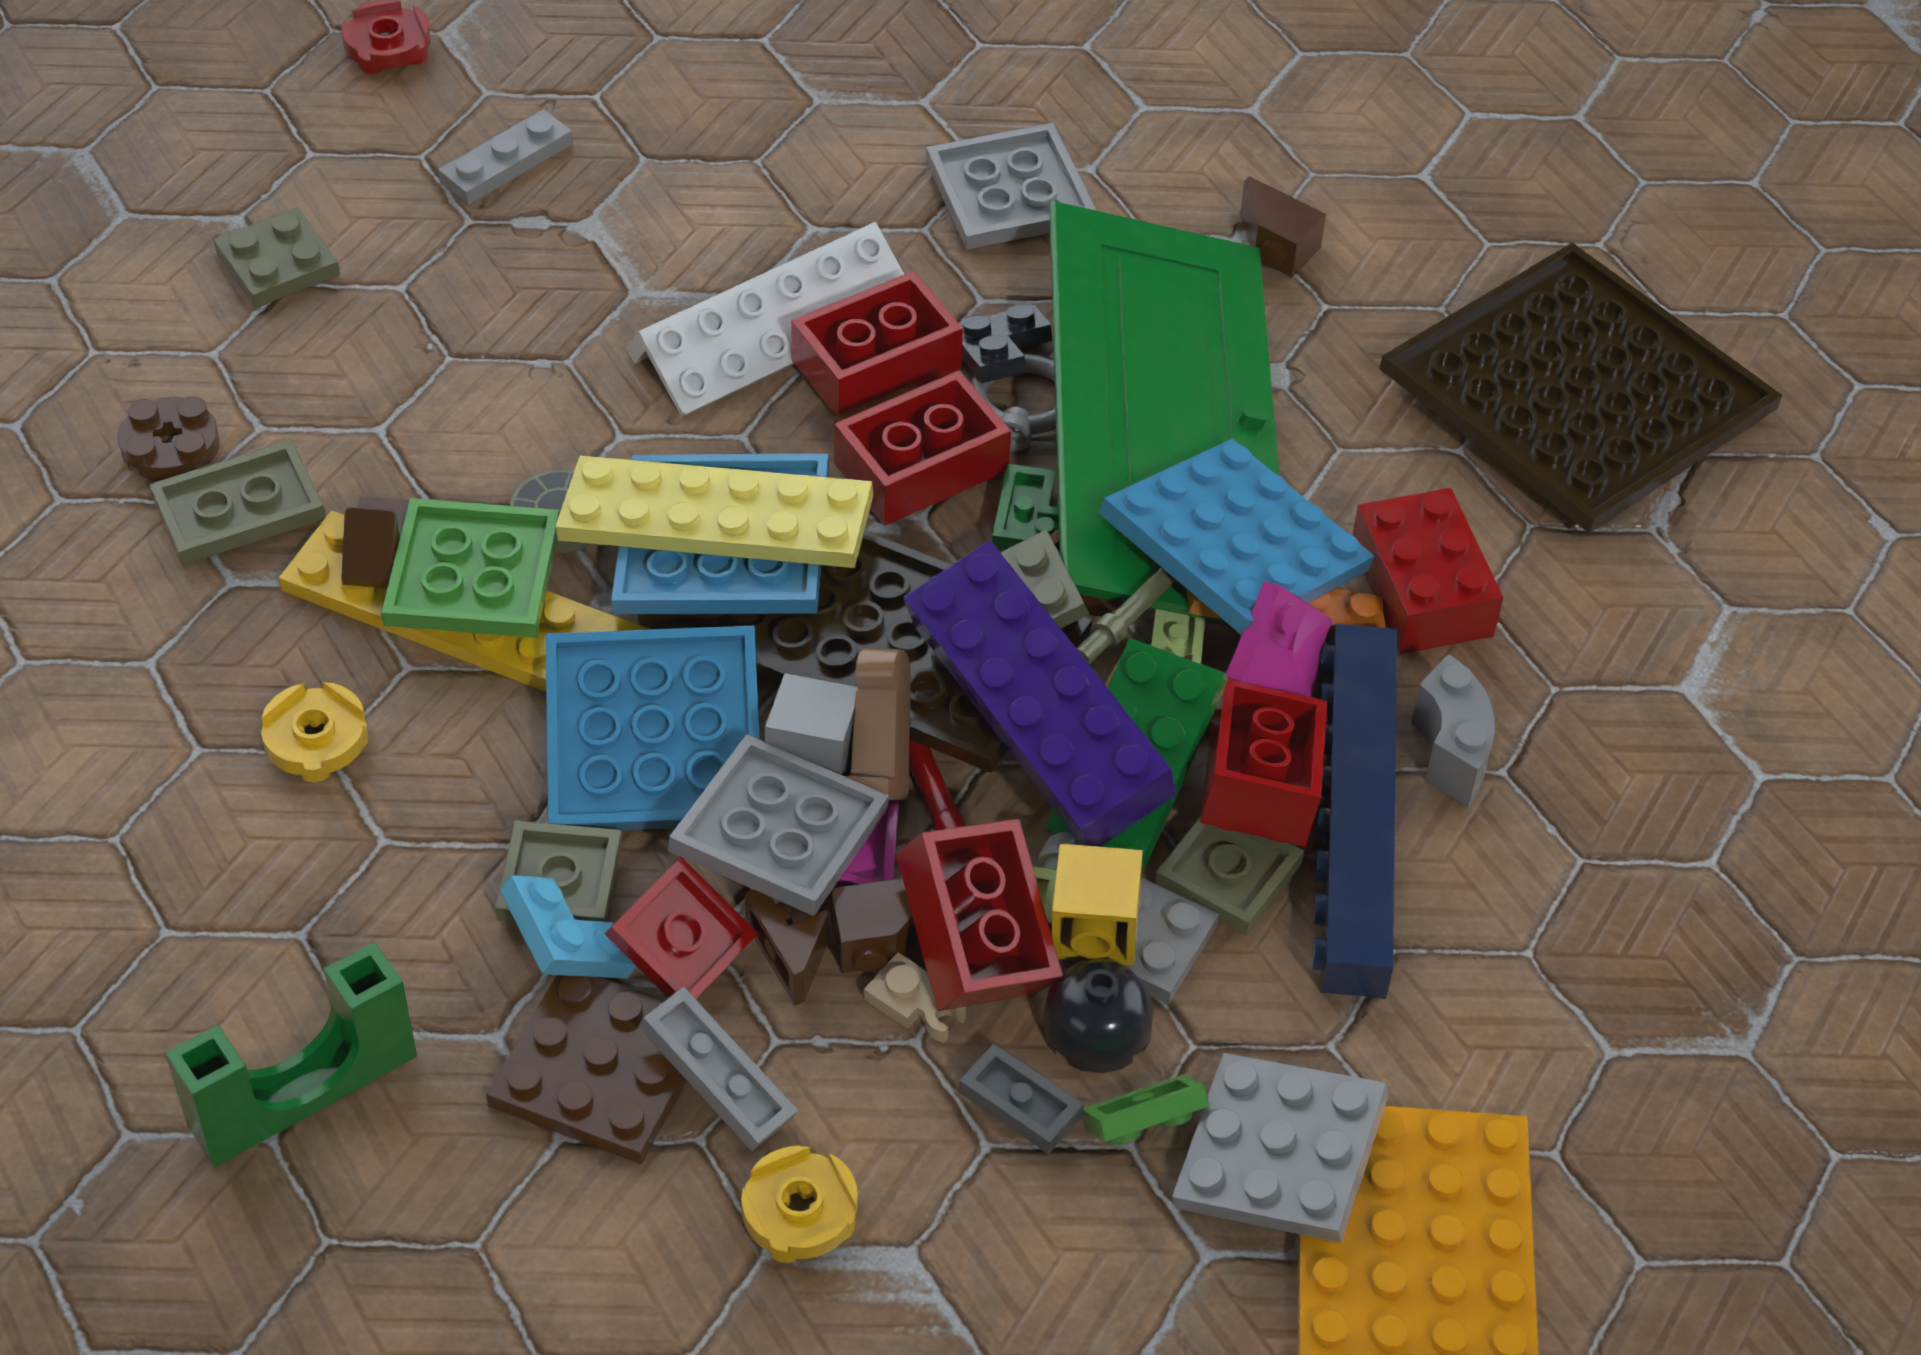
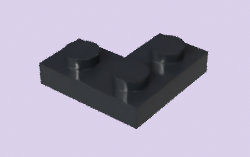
(994, 341)

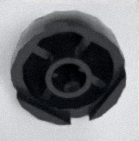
(1098, 1016)

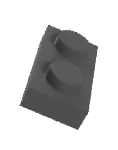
(1021, 1098)

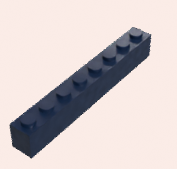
(1358, 814)

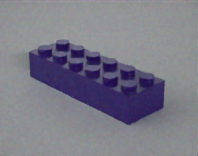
(1040, 696)

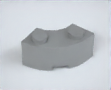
(1459, 727)

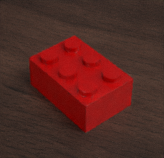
(876, 342)
(923, 446)
(1428, 570)
(1265, 763)
(978, 914)

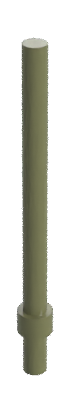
(1113, 627)

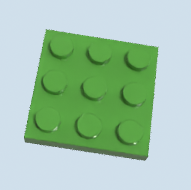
(471, 568)

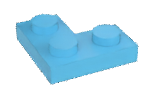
(556, 938)

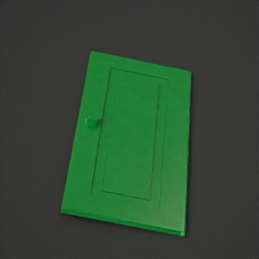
(1151, 367)

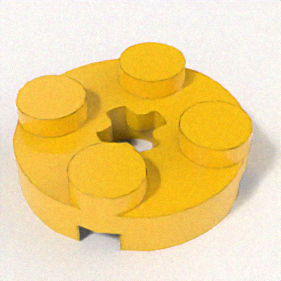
(320, 753)
(805, 1233)

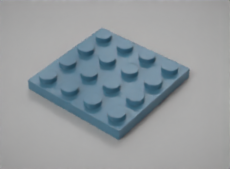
(1229, 526)
(715, 584)
(644, 721)

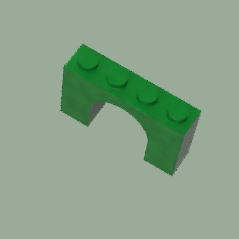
(360, 1042)

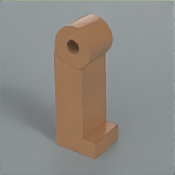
(882, 722)

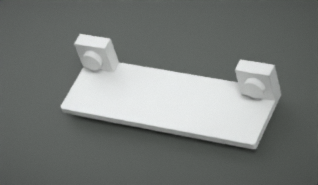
(748, 328)

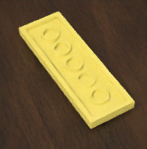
(715, 511)

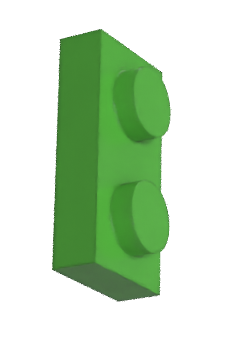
(1161, 1103)

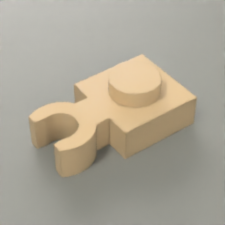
(906, 994)

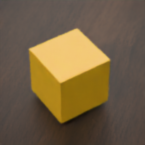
(1096, 903)

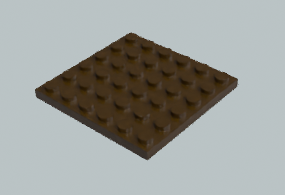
(1580, 385)

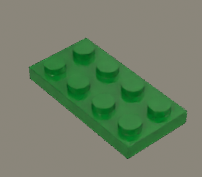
(1172, 707)

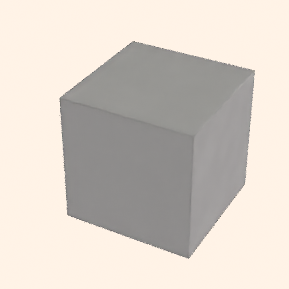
(814, 721)

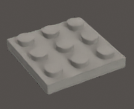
(1004, 183)
(778, 824)
(1281, 1147)

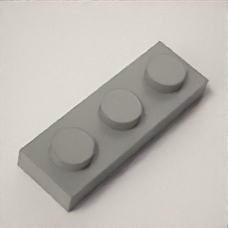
(505, 157)
(717, 1068)

